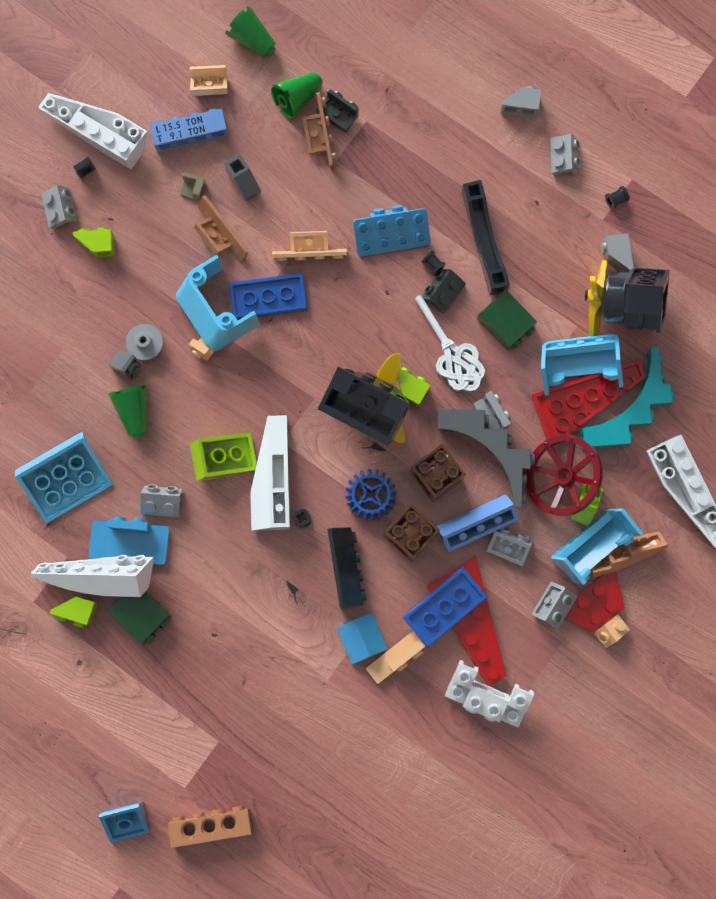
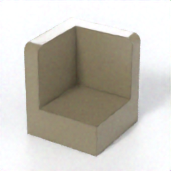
(193, 186)

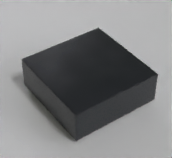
(84, 167)

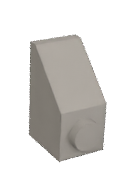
(523, 102)
(618, 251)

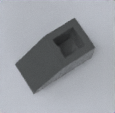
(242, 177)
(125, 364)

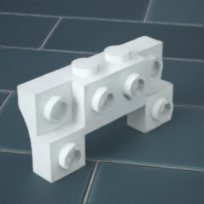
(486, 700)

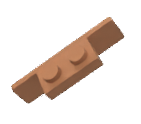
(316, 132)
(217, 232)

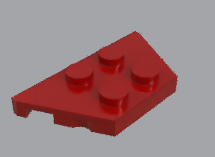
(597, 603)

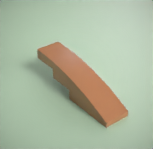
(625, 556)

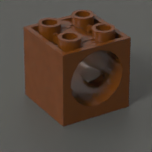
(437, 473)
(411, 533)

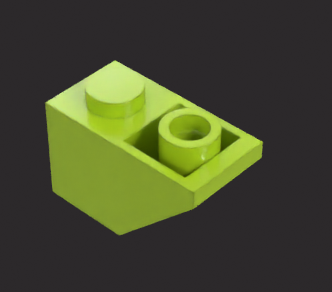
(97, 242)
(412, 388)
(586, 515)
(77, 610)

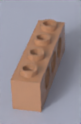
(179, 836)

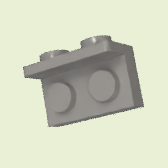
(510, 545)
(554, 605)

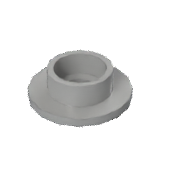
(150, 348)

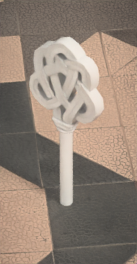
(447, 345)

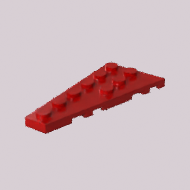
(580, 400)
(477, 629)

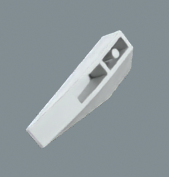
(98, 127)
(271, 480)
(685, 483)
(100, 576)

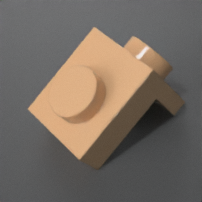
(200, 350)
(612, 631)

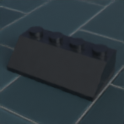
(345, 567)

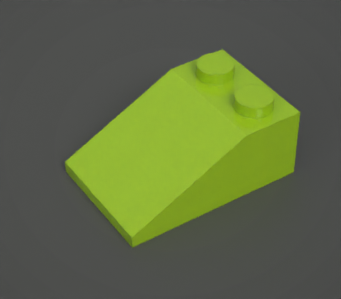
(223, 456)

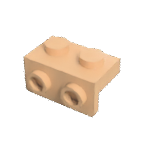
(208, 80)

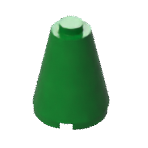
(251, 33)
(296, 93)
(132, 409)

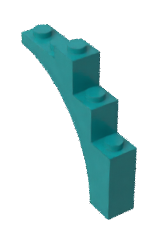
(652, 394)

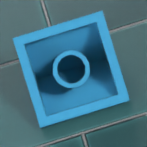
(362, 638)
(125, 822)

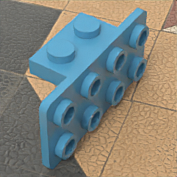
(391, 230)
(129, 538)

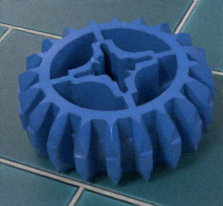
(363, 501)

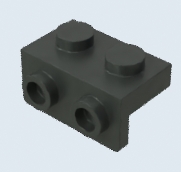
(339, 110)
(443, 289)

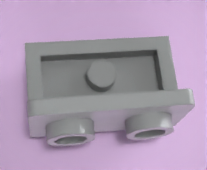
(565, 155)
(59, 206)
(497, 417)
(160, 501)

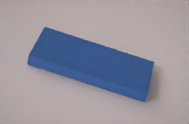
(268, 296)
(444, 607)

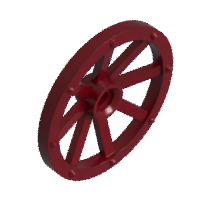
(560, 475)

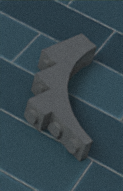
(514, 461)

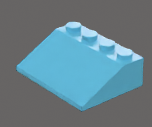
(63, 477)

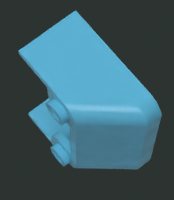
(213, 330)
(581, 357)
(595, 542)

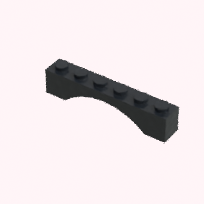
(489, 256)

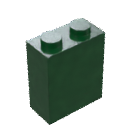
(507, 320)
(140, 616)

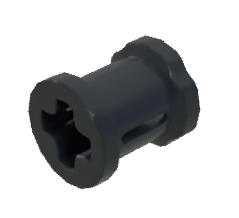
(617, 197)
(433, 262)
(304, 524)

